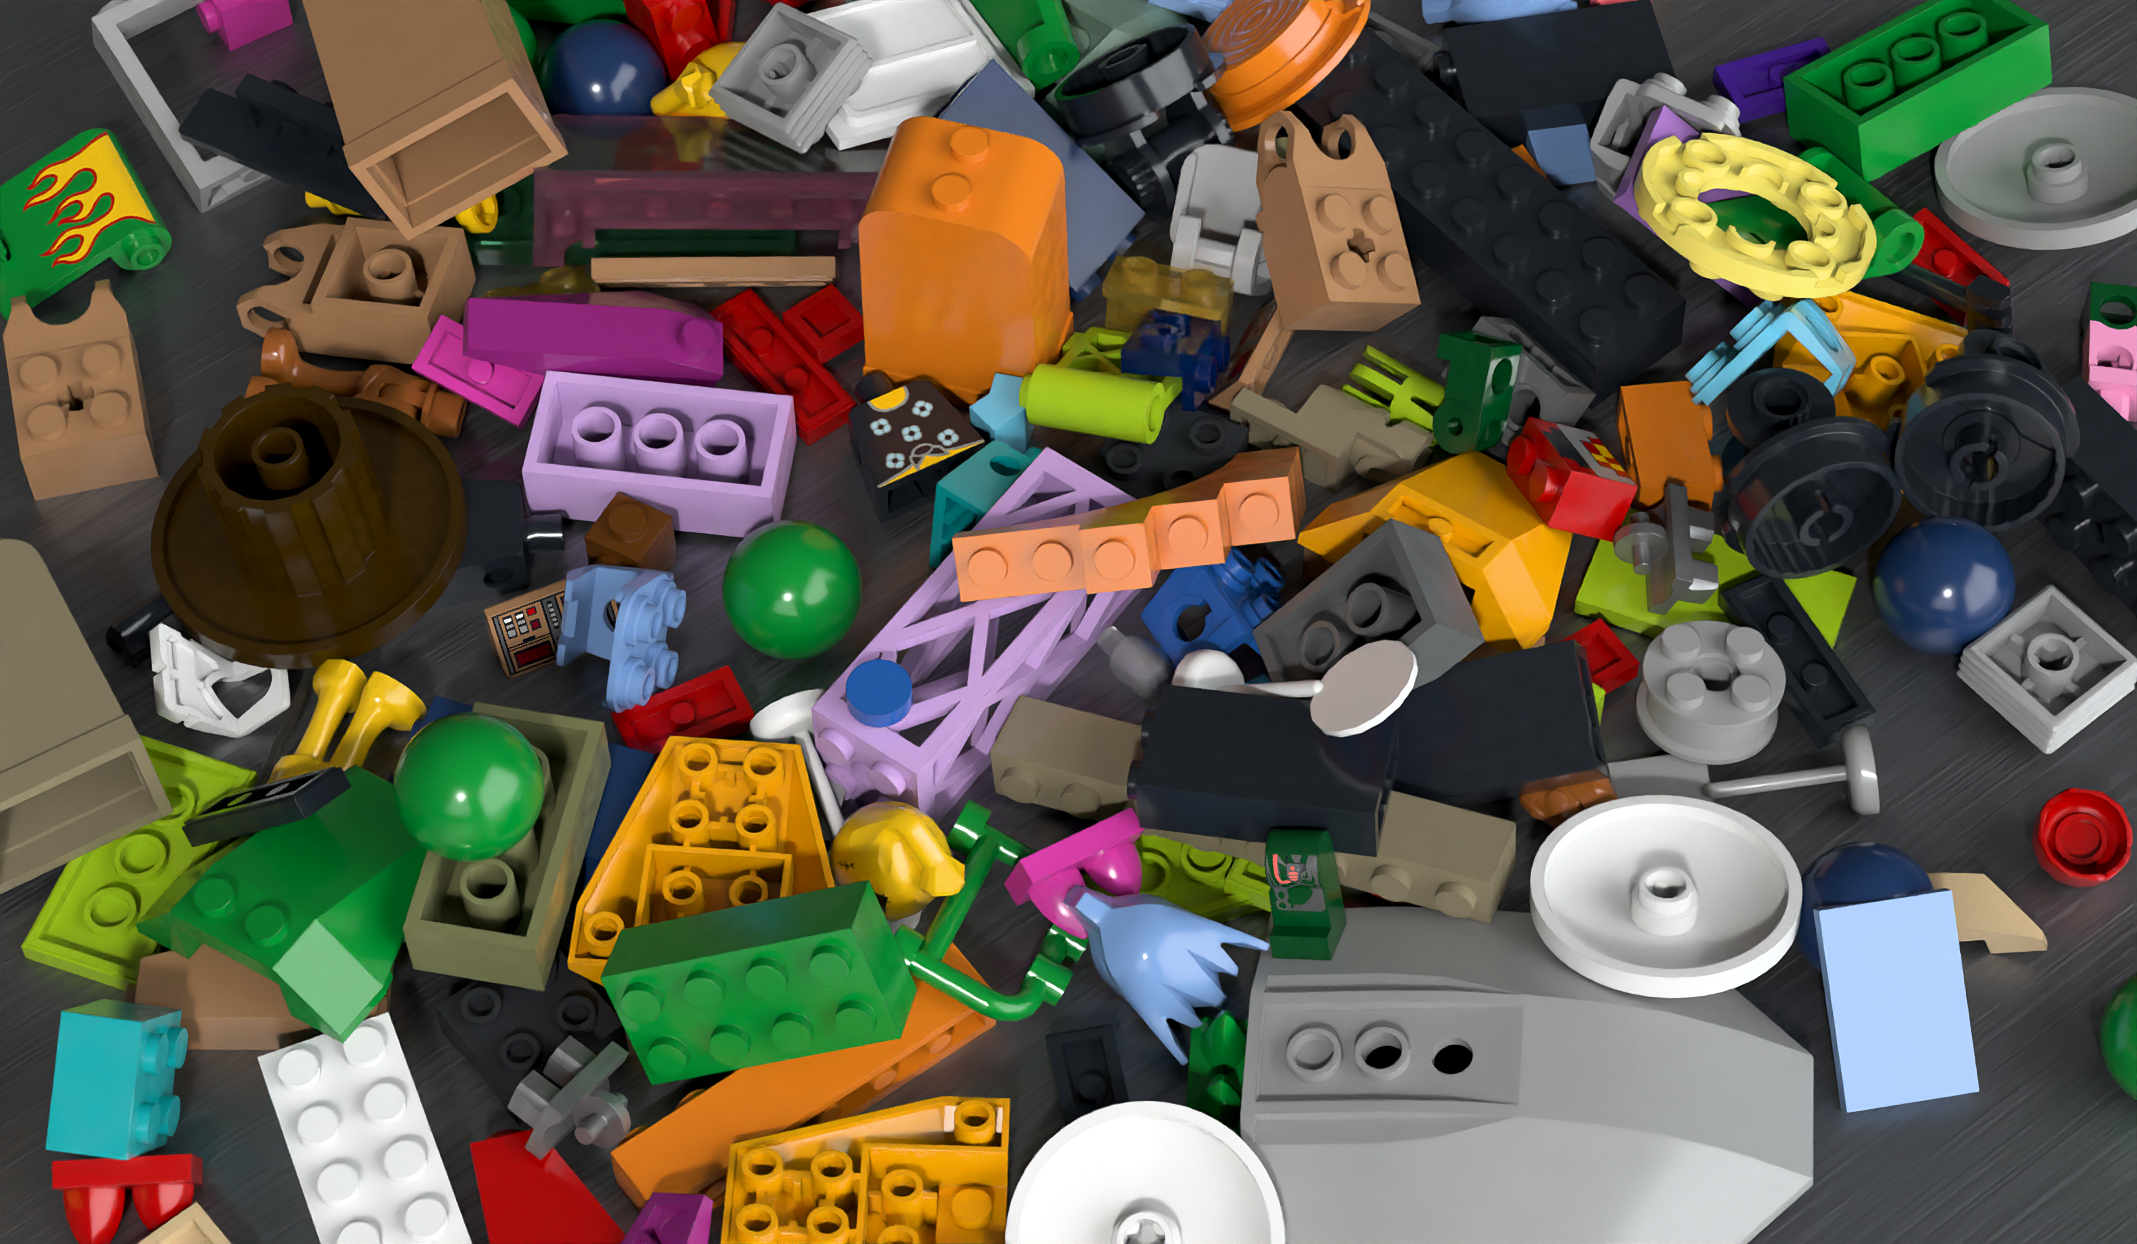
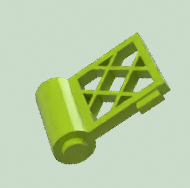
(1093, 396)

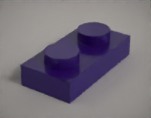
(1757, 81)

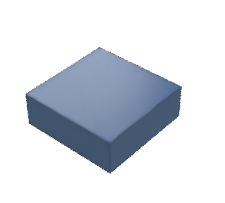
(1563, 154)

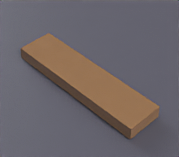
(715, 272)

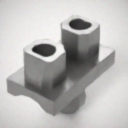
(1661, 549)
(581, 1103)

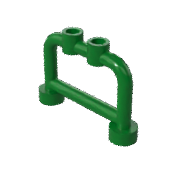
(924, 954)

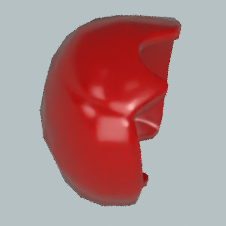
(2082, 837)

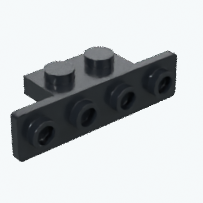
(281, 137)

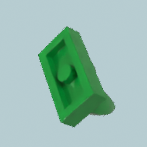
(1218, 1068)

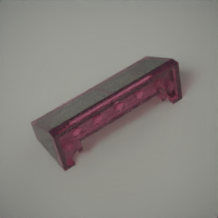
(693, 177)

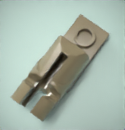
(1334, 436)

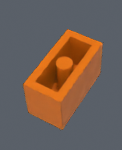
(1667, 442)

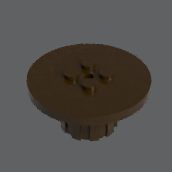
(308, 528)

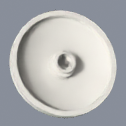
(1665, 896)
(1145, 1179)

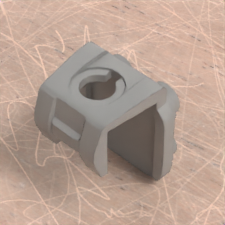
(1628, 112)
(1216, 218)

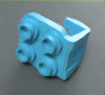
(1761, 331)

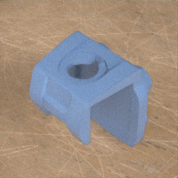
(637, 643)

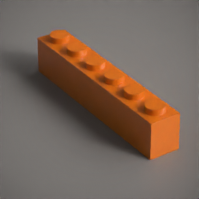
(692, 1144)

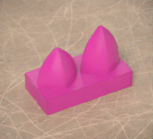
(493, 387)
(1101, 851)

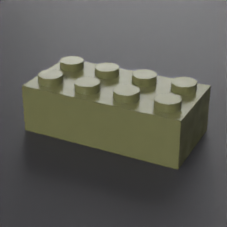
(508, 912)

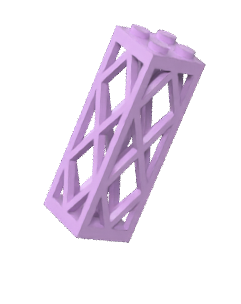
(883, 765)

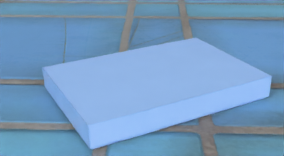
(1896, 1000)

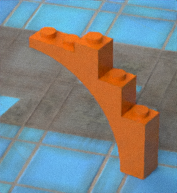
(1127, 544)

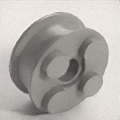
(1710, 692)

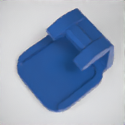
(1237, 592)

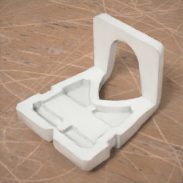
(185, 682)

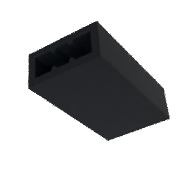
(1549, 66)
(1502, 728)
(1258, 765)

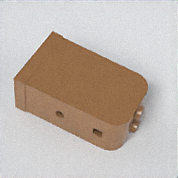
(432, 102)

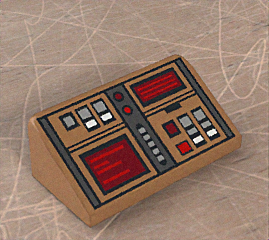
(1252, 358)
(528, 628)

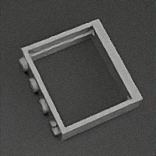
(206, 182)

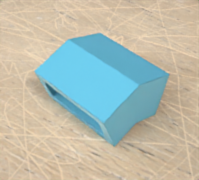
(1000, 416)

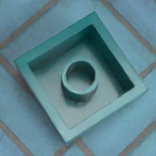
(116, 1079)

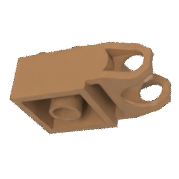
(1331, 229)
(363, 288)
(78, 398)

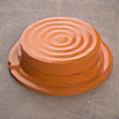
(1277, 52)

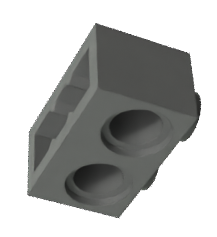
(1539, 374)

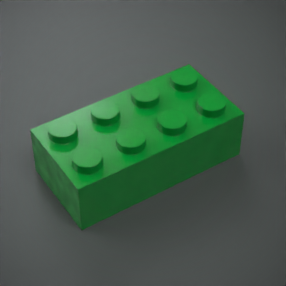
(1917, 82)
(760, 983)

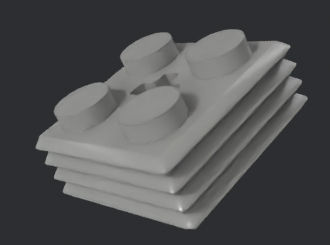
(791, 77)
(2015, 661)

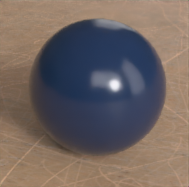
(601, 71)
(1943, 584)
(1851, 876)

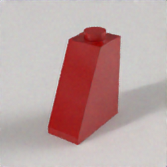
(536, 1198)

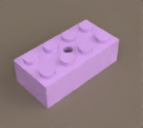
(687, 450)

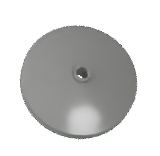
(2045, 171)

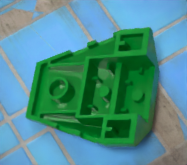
(306, 904)

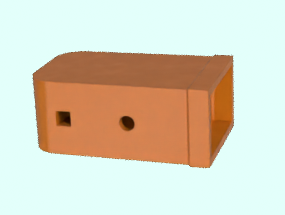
(964, 259)

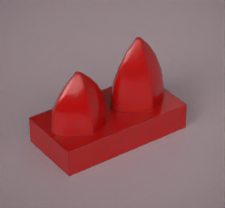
(96, 1191)

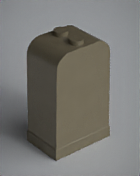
(67, 749)

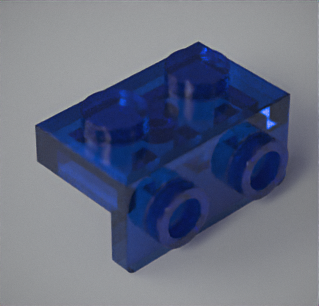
(1178, 347)

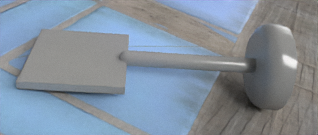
(1689, 779)

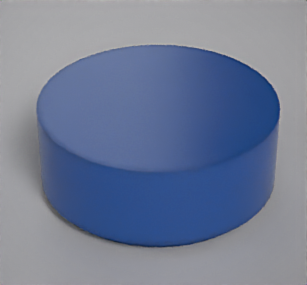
(879, 693)

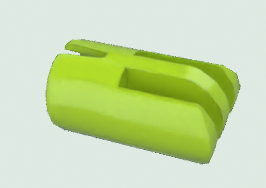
(1412, 401)

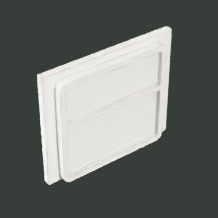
(919, 61)

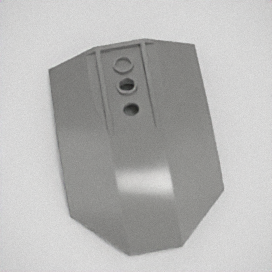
(1568, 1126)

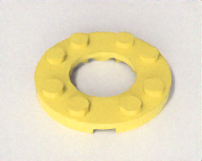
(1838, 235)

